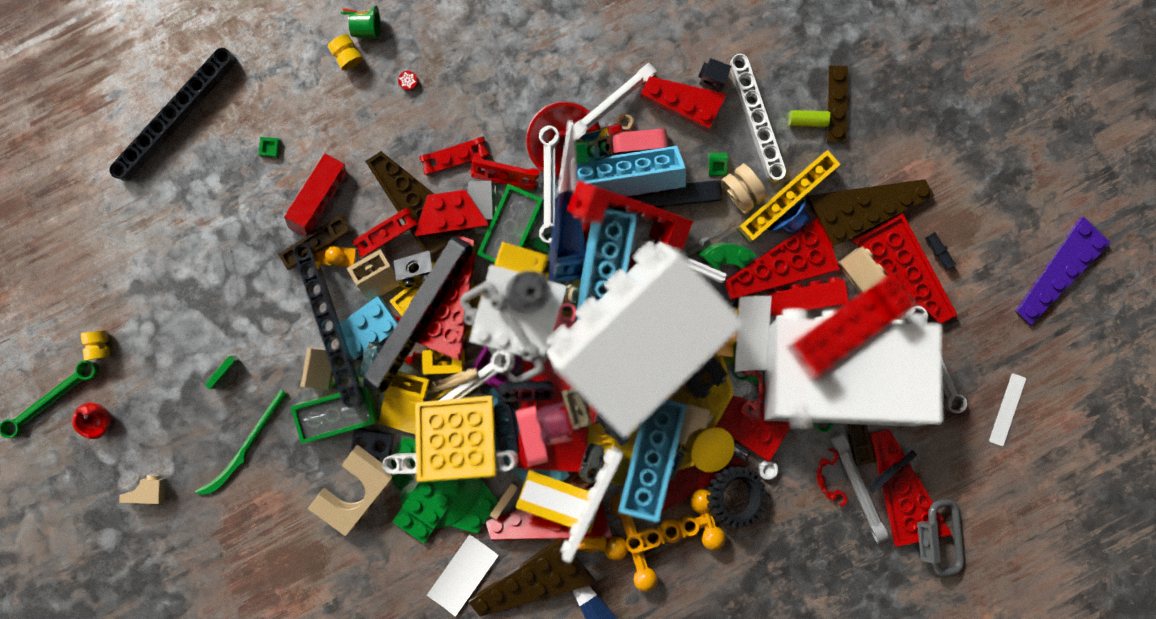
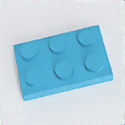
(369, 324)

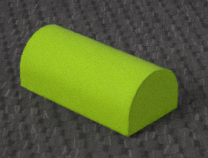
(809, 118)

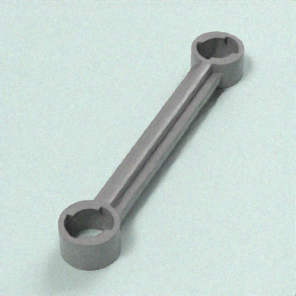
(876, 527)

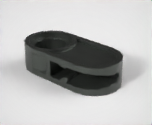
(591, 459)

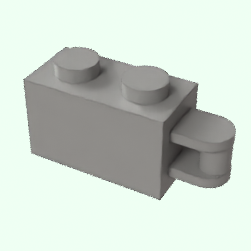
(482, 195)

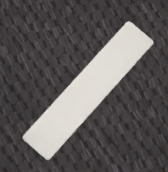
(1007, 409)

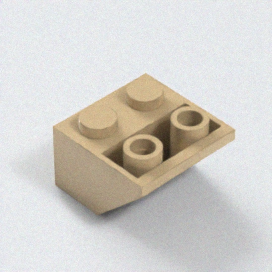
(861, 269)
(374, 275)

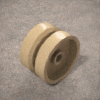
(744, 188)

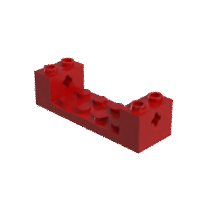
(590, 204)
(850, 326)

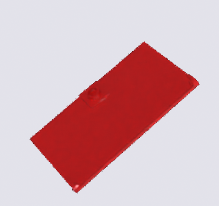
(563, 456)

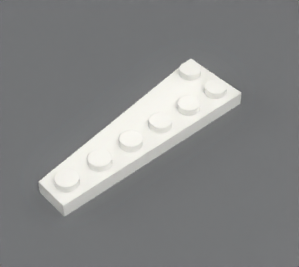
(594, 496)

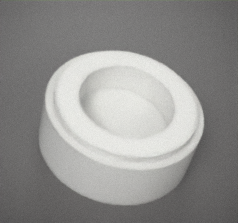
(768, 470)

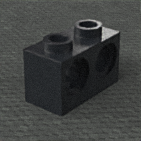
(372, 438)

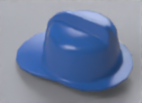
(793, 219)

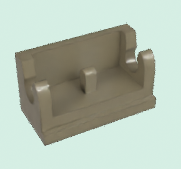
(576, 408)

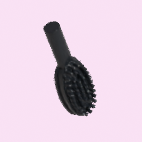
(888, 473)

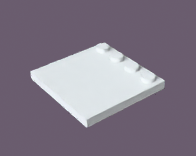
(493, 329)

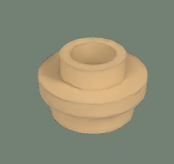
(624, 116)
(571, 294)

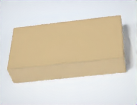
(504, 500)

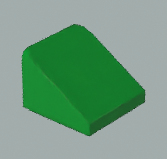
(718, 164)

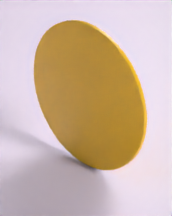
(712, 449)

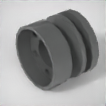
(516, 290)

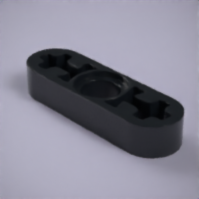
(507, 390)
(498, 415)

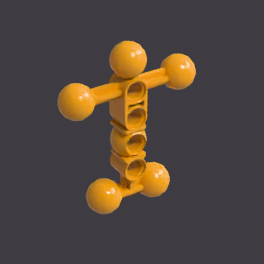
(646, 578)

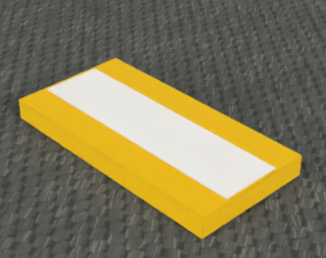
(553, 499)

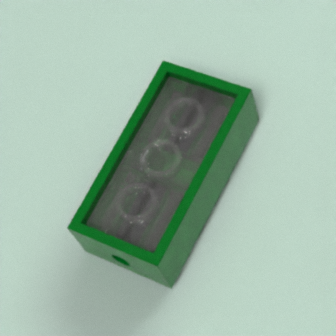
(512, 222)
(329, 415)

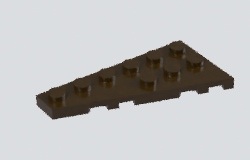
(409, 193)
(857, 210)
(533, 580)

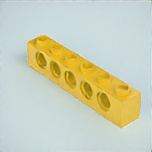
(788, 196)

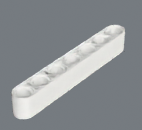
(757, 108)
(404, 466)

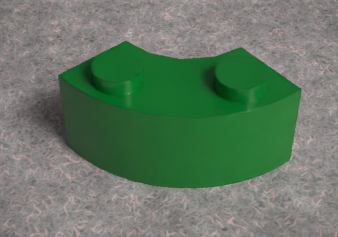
(726, 253)

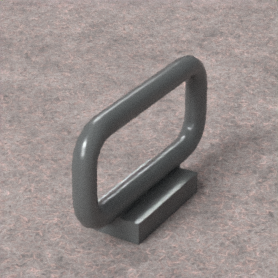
(930, 542)

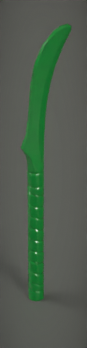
(240, 456)

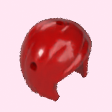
(95, 423)

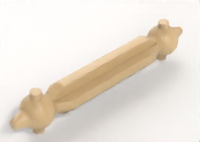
(453, 380)

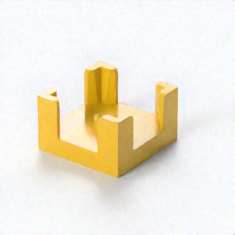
(430, 364)

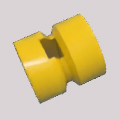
(343, 49)
(95, 345)

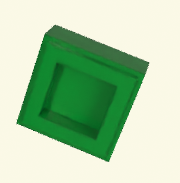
(269, 147)

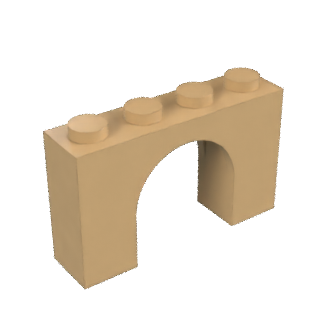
(345, 515)

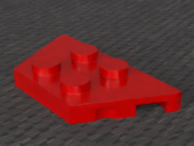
(449, 213)

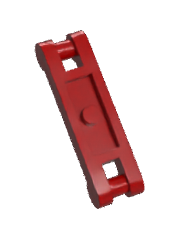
(453, 156)
(504, 173)
(384, 232)

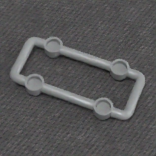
(499, 302)

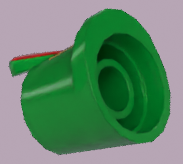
(364, 23)

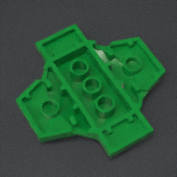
(439, 503)

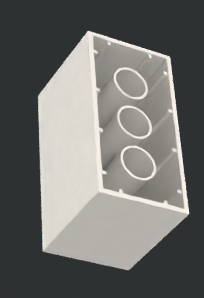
(642, 336)
(880, 382)

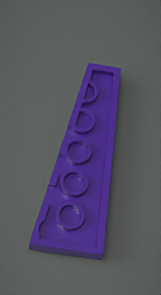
(1072, 258)

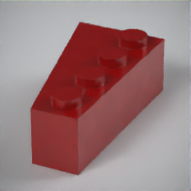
(684, 101)
(315, 195)
(809, 297)

